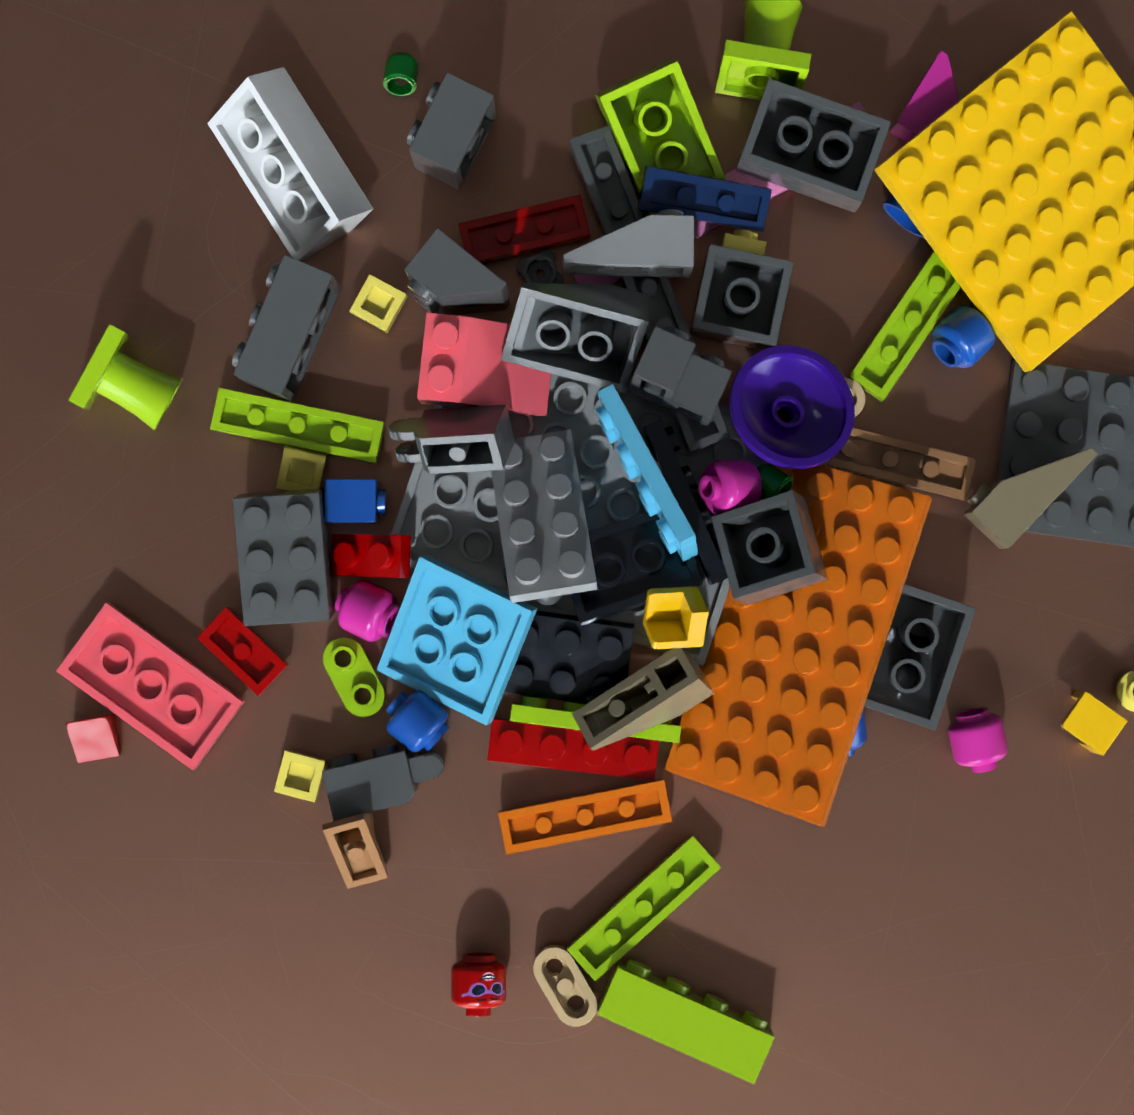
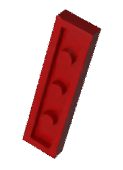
(569, 751)

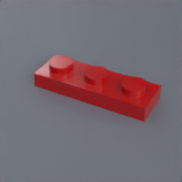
(525, 229)

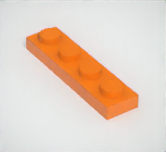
(584, 816)

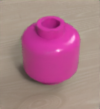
(730, 485)
(367, 610)
(977, 739)

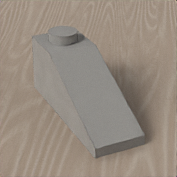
(647, 248)

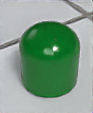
(401, 66)
(773, 481)

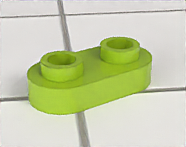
(356, 675)

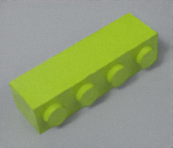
(686, 1021)

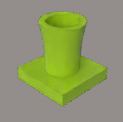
(764, 51)
(125, 381)

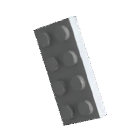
(543, 519)

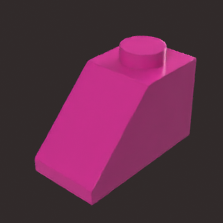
(930, 100)

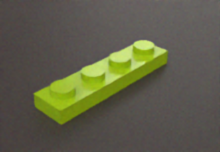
(905, 328)
(297, 425)
(534, 711)
(643, 907)

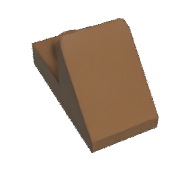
(356, 849)

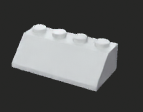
(289, 163)

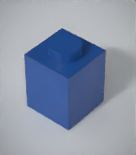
(354, 501)

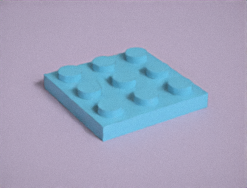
(456, 639)

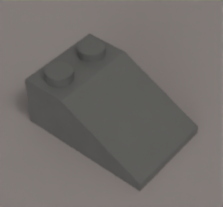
(578, 331)
(920, 657)

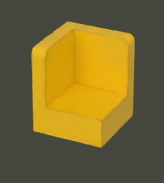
(675, 617)
(1093, 723)

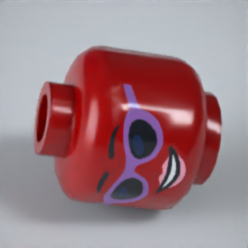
(478, 983)

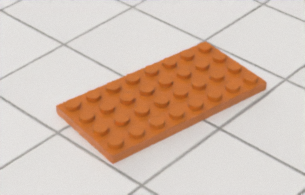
(802, 663)

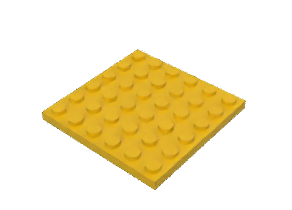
(1030, 191)

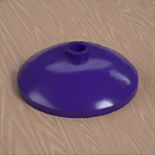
(803, 389)

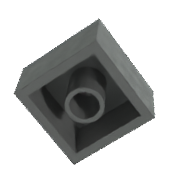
(451, 130)
(741, 297)
(769, 548)

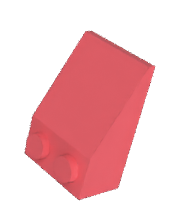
(465, 368)

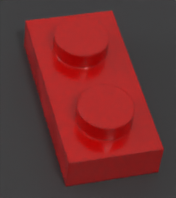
(371, 555)
(243, 651)

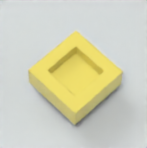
(744, 241)
(378, 303)
(300, 469)
(300, 775)

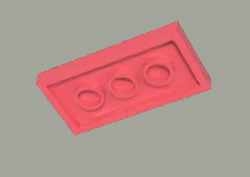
(150, 686)

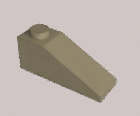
(1014, 504)
(644, 699)

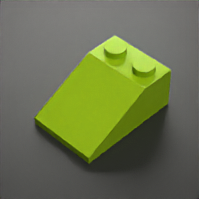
(658, 124)

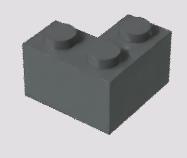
(679, 379)

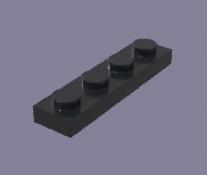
(681, 482)

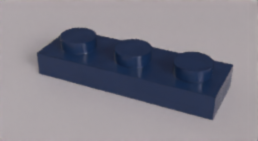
(705, 198)

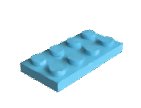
(639, 463)

